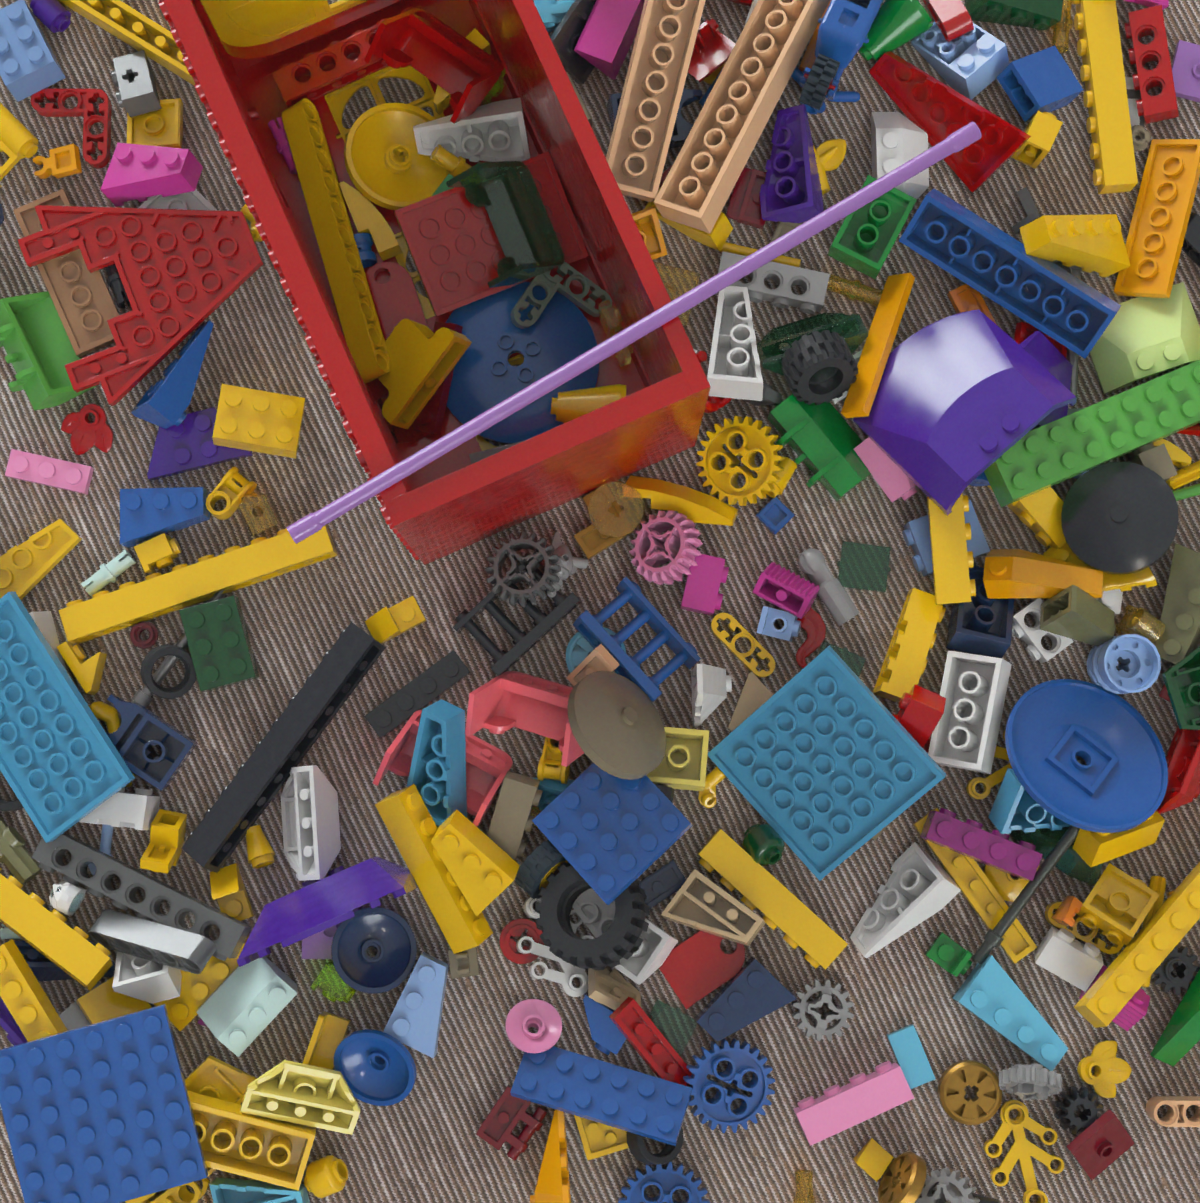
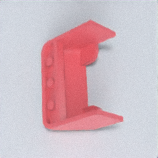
(526, 704)
(484, 766)

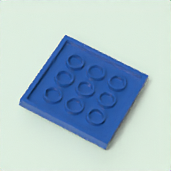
(611, 828)

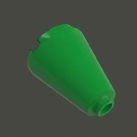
(894, 26)

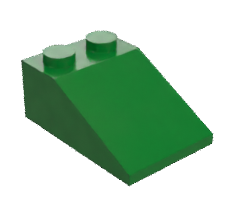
(872, 231)

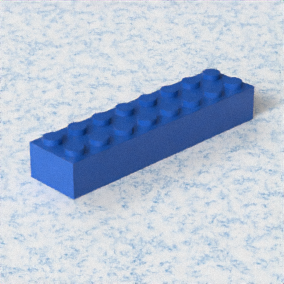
(1004, 273)

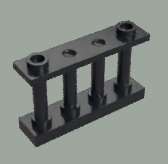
(523, 642)

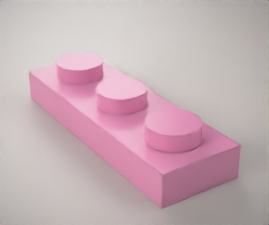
(49, 471)

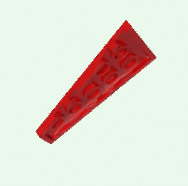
(943, 111)

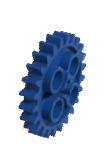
(717, 1109)
(667, 1180)

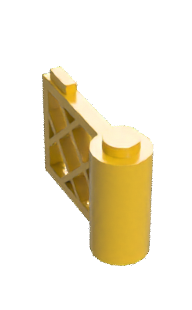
(14, 140)

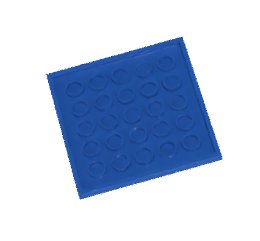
(100, 1112)

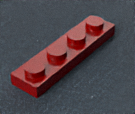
(649, 1042)

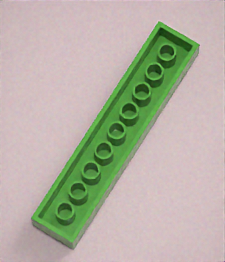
(1097, 434)

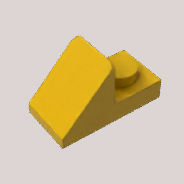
(395, 620)
(86, 672)
(230, 892)

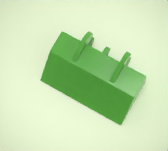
(37, 349)

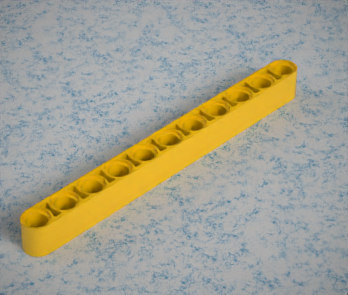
(336, 240)

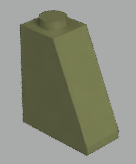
(1077, 617)

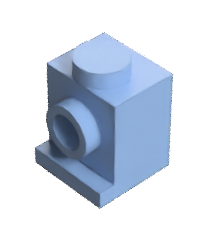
(768, 618)

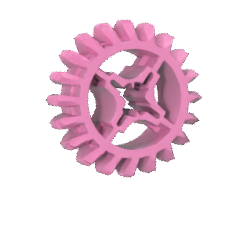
(679, 543)

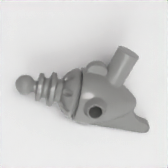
(567, 563)

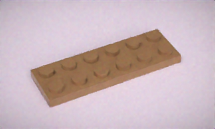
(77, 294)

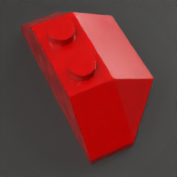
(1183, 770)

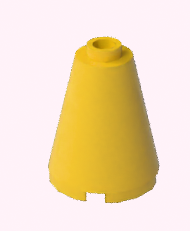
(582, 401)

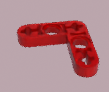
(84, 109)

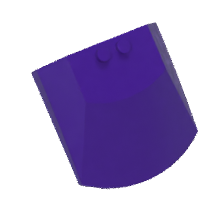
(958, 403)
(324, 904)

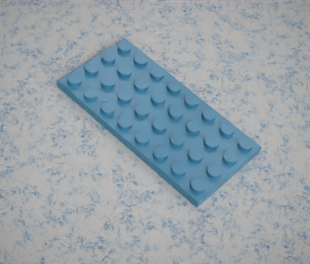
(48, 734)

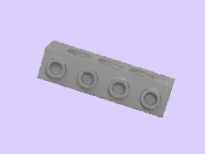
(785, 276)

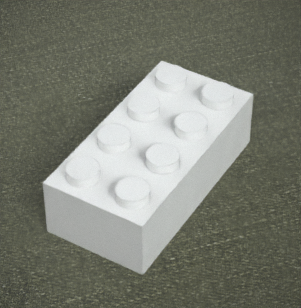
(972, 713)

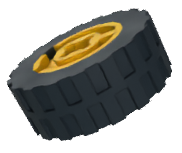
(538, 867)

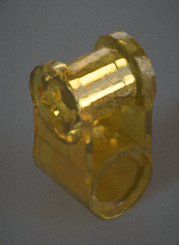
(1140, 622)

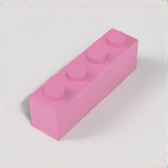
(853, 1103)

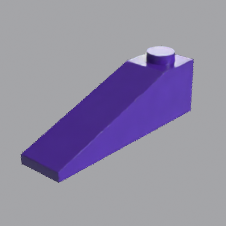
(792, 177)

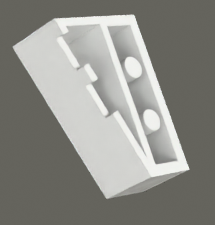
(126, 810)

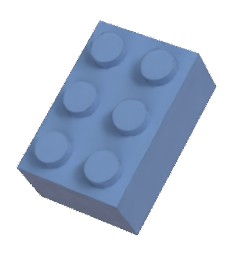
(25, 54)

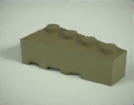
(1181, 607)

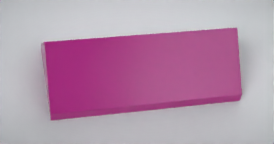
(610, 34)

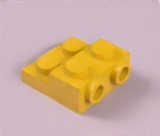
(1117, 905)

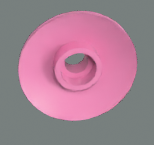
(533, 1014)

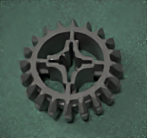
(513, 575)

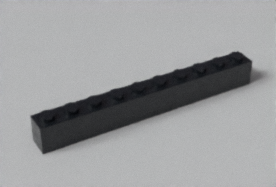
(283, 748)

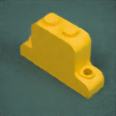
(418, 368)

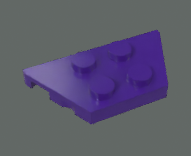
(189, 447)

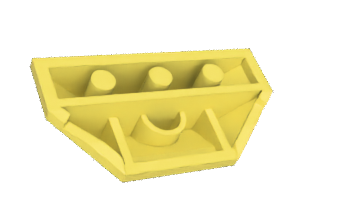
(303, 1097)

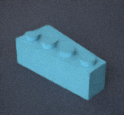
(1003, 1006)

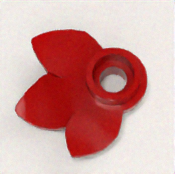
(88, 434)

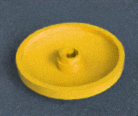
(385, 157)

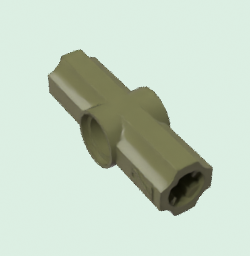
(15, 854)

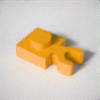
(61, 163)

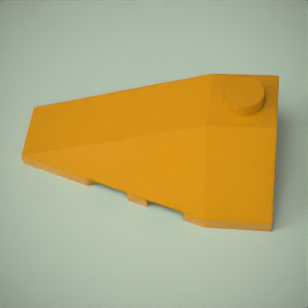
(1033, 575)

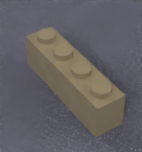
(513, 812)

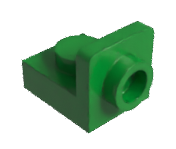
(949, 955)

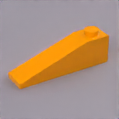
(553, 1177)

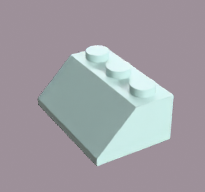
(247, 1003)

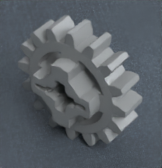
(820, 1023)
(1030, 1081)
(947, 1188)

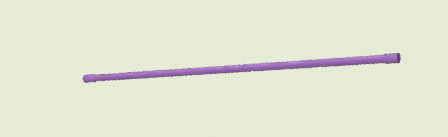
(315, 521)

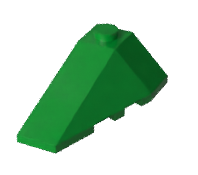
(1182, 1029)

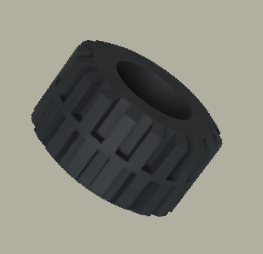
(819, 367)

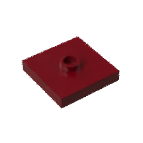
(1100, 1144)

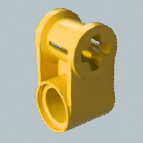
(231, 492)
(550, 763)

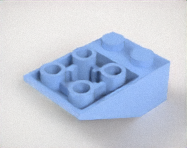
(965, 62)

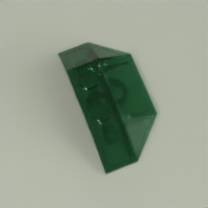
(776, 342)

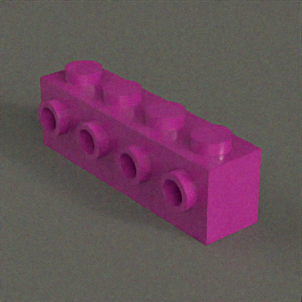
(986, 847)

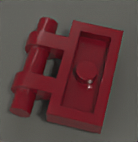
(504, 1117)

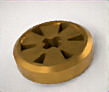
(952, 1092)
(903, 1179)

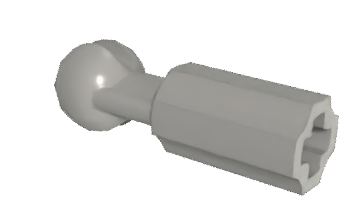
(831, 591)

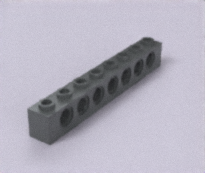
(50, 855)

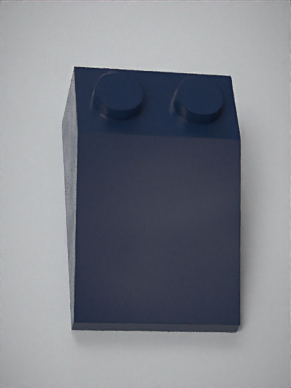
(982, 624)

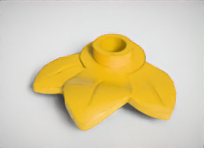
(1108, 1069)

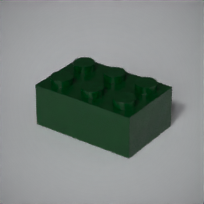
(219, 643)

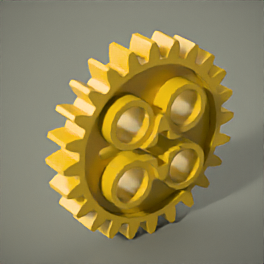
(755, 441)

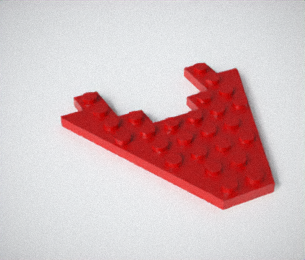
(172, 269)

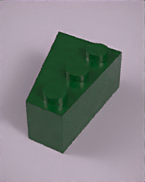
(1022, 13)

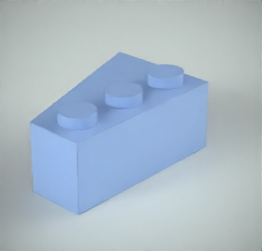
(419, 1008)

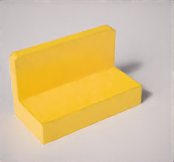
(325, 1039)

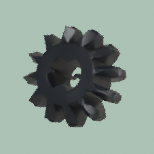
(1069, 1104)

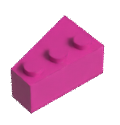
(149, 171)

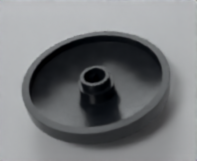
(1119, 517)

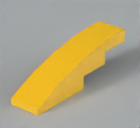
(690, 502)

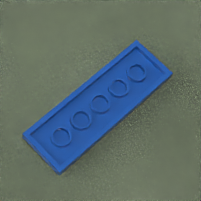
(603, 1093)

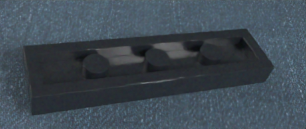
(417, 694)

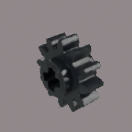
(1184, 971)

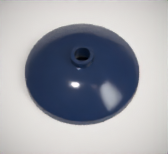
(393, 945)

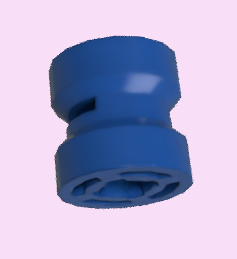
(364, 243)

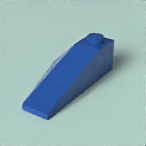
(169, 397)

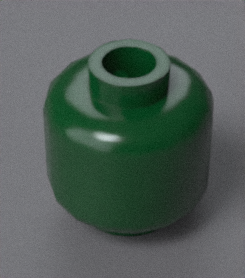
(763, 844)

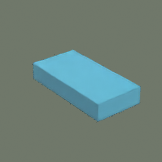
(911, 1056)

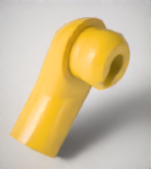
(708, 796)

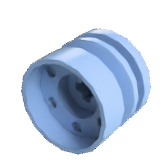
(1138, 665)

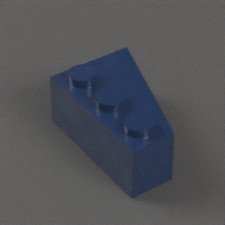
(743, 1001)

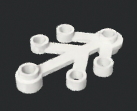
(569, 971)

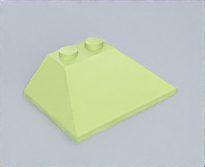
(1147, 339)

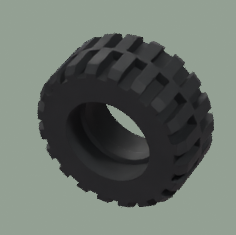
(597, 952)

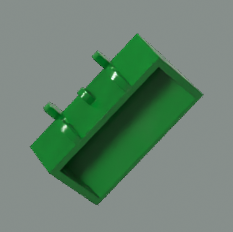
(822, 443)

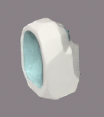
(66, 897)

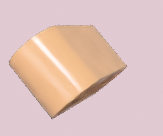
(1175, 1110)

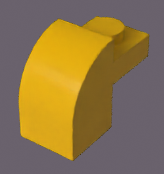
(166, 841)

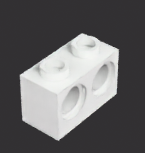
(1033, 636)

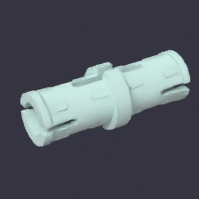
(108, 572)

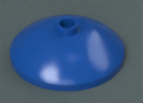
(375, 1067)

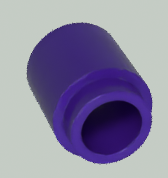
(51, 14)

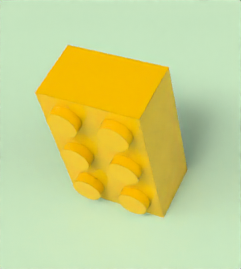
(258, 421)

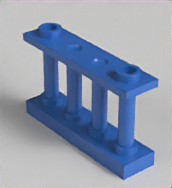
(592, 630)

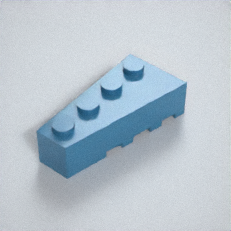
(440, 760)
(1018, 810)

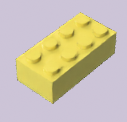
(684, 759)

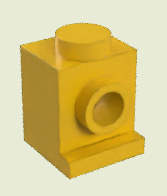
(157, 552)

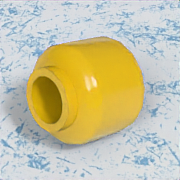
(326, 1176)

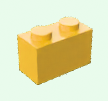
(1043, 131)

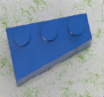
(159, 511)

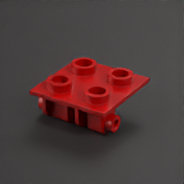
(709, 51)

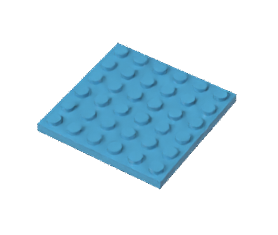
(826, 763)

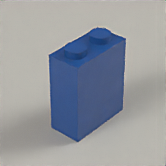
(1039, 83)

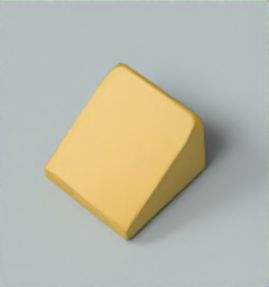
(873, 1159)

